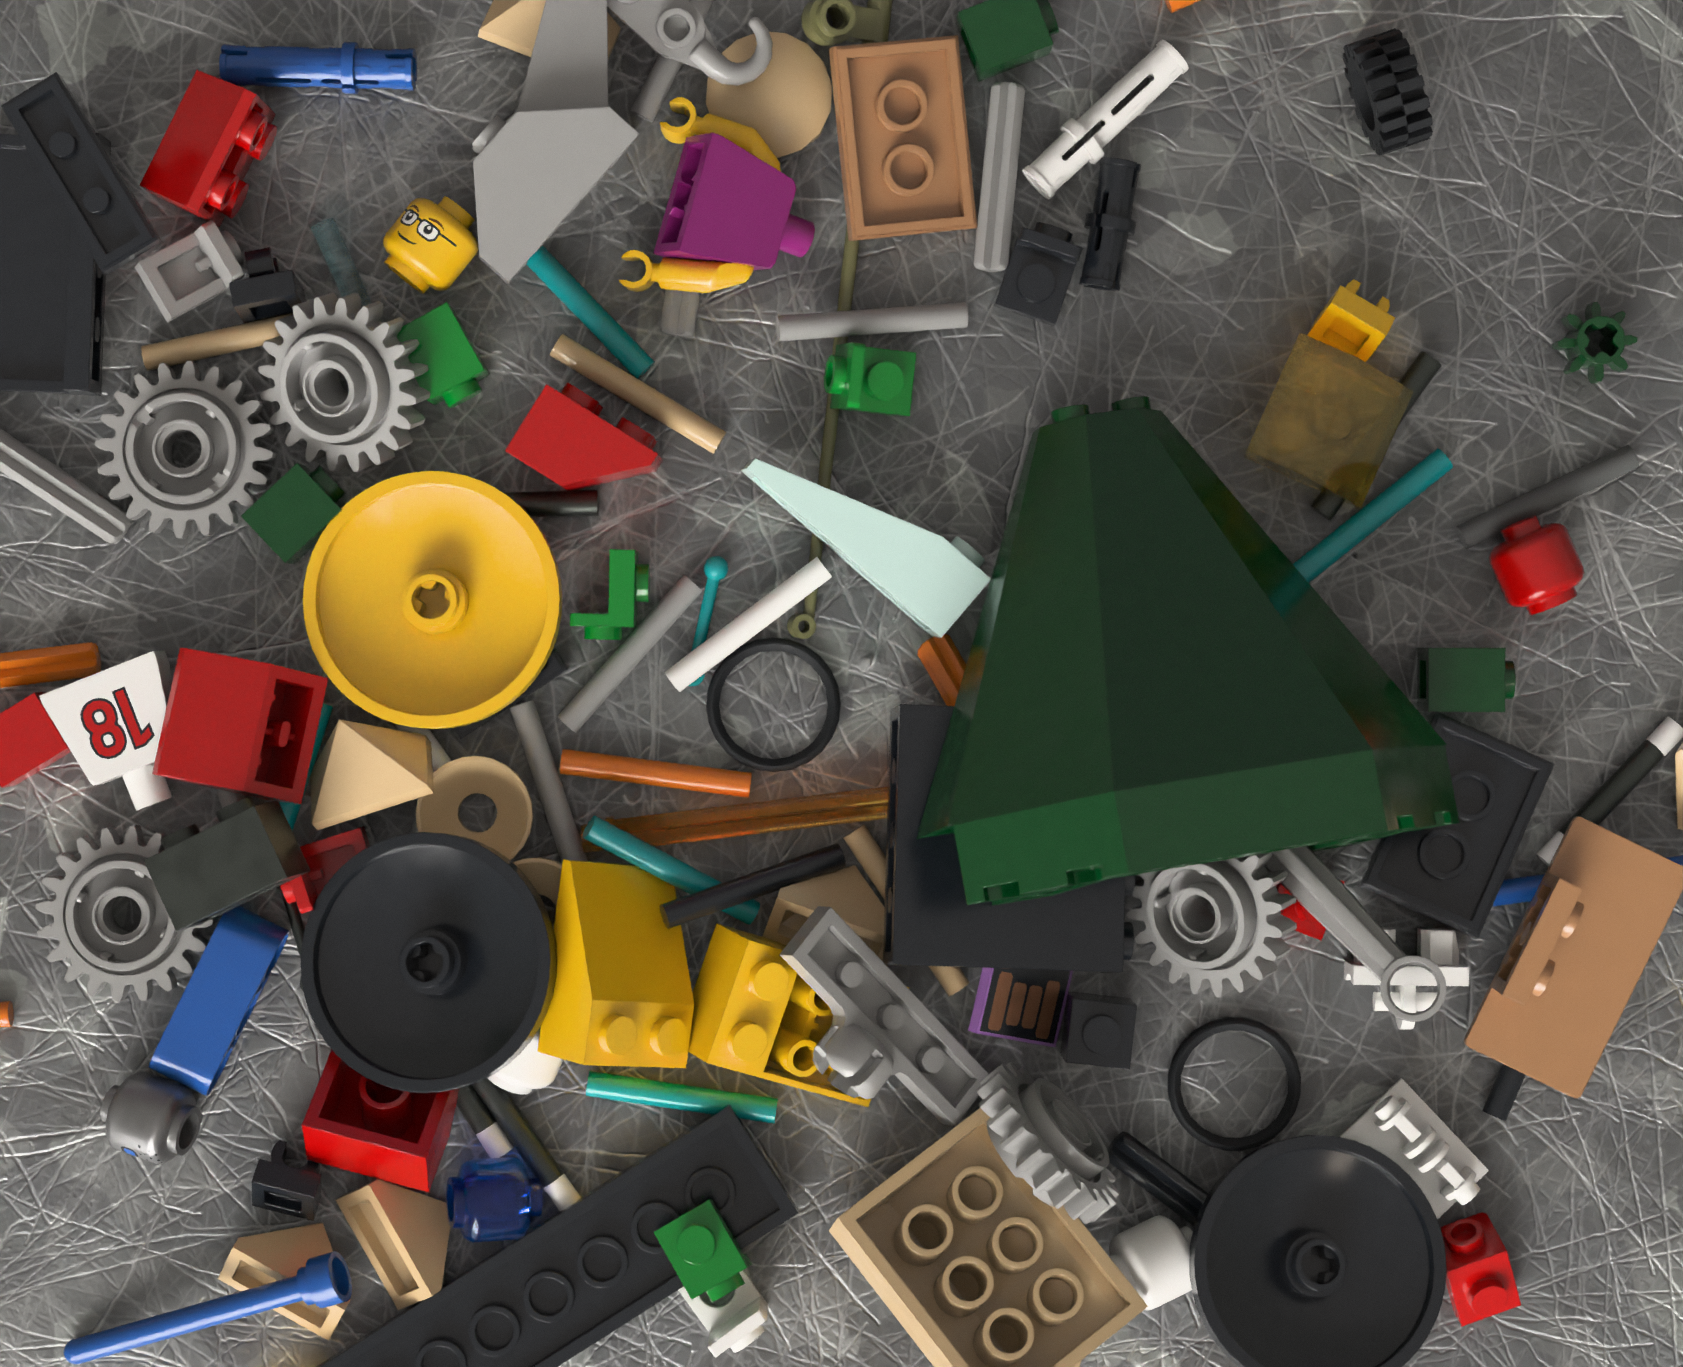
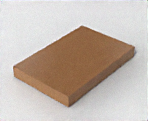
(903, 137)

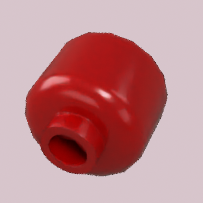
(1536, 565)

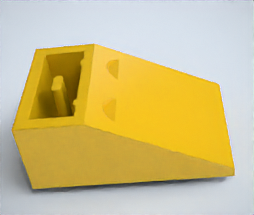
(759, 1014)

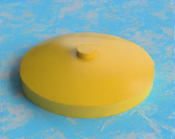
(432, 600)

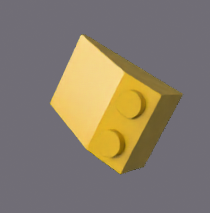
(619, 971)

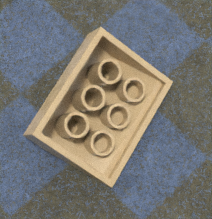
(982, 1262)

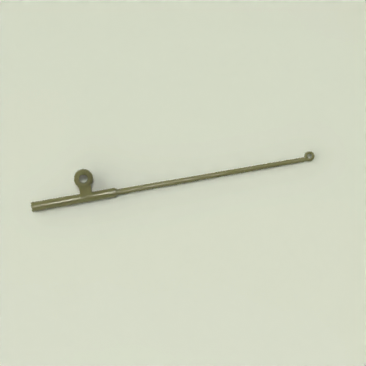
(861, 26)

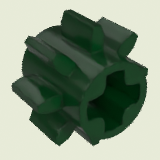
(1611, 344)

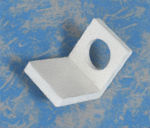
(735, 1322)

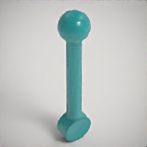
(715, 570)

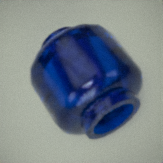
(493, 1199)

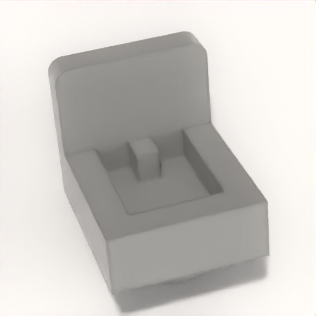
(192, 270)

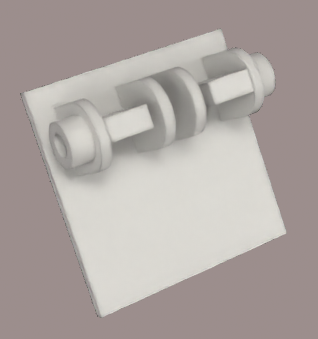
(1421, 1145)

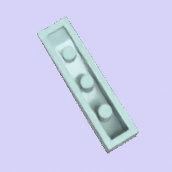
(904, 562)

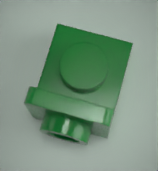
(870, 379)

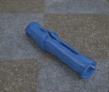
(328, 67)

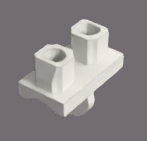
(1433, 943)

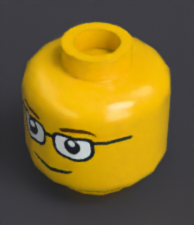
(430, 244)

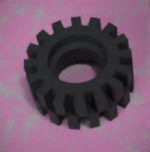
(1387, 91)

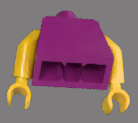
(723, 209)

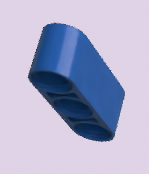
(219, 999)

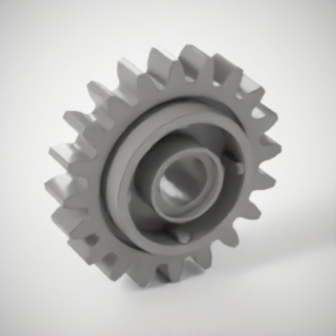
(345, 338)
(145, 449)
(87, 923)
(1223, 948)
(1048, 1142)

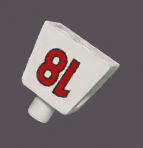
(117, 723)

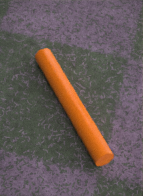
(655, 773)

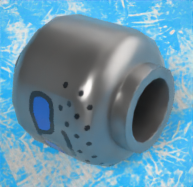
(151, 1117)

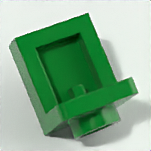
(627, 586)
(703, 1252)

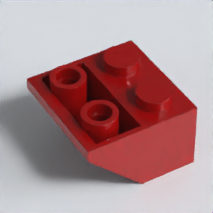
(211, 148)
(576, 446)
(240, 726)

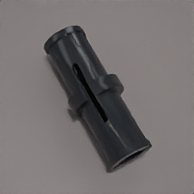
(1110, 224)

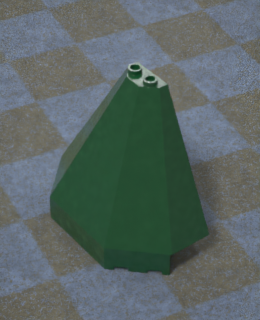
(1161, 683)

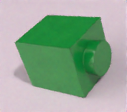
(449, 355)

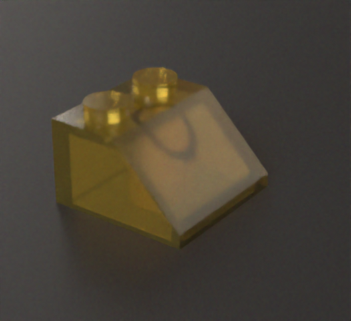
(1329, 421)

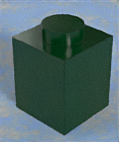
(1006, 34)
(296, 511)
(1464, 679)

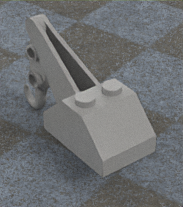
(564, 132)

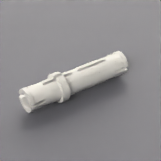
(1051, 171)

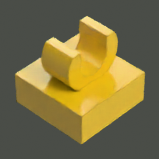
(1352, 322)

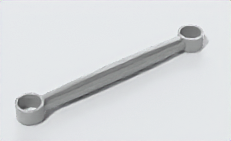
(1351, 924)

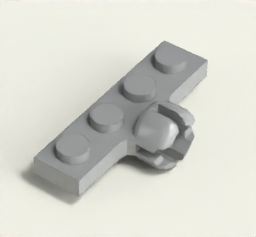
(878, 1023)

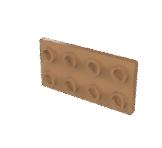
(1576, 957)

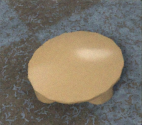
(783, 103)

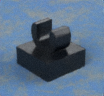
(267, 290)
(285, 1187)

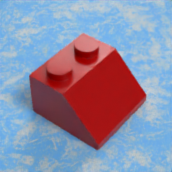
(376, 1127)

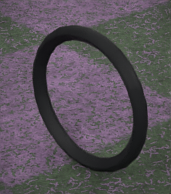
(726, 741)
(1274, 1127)

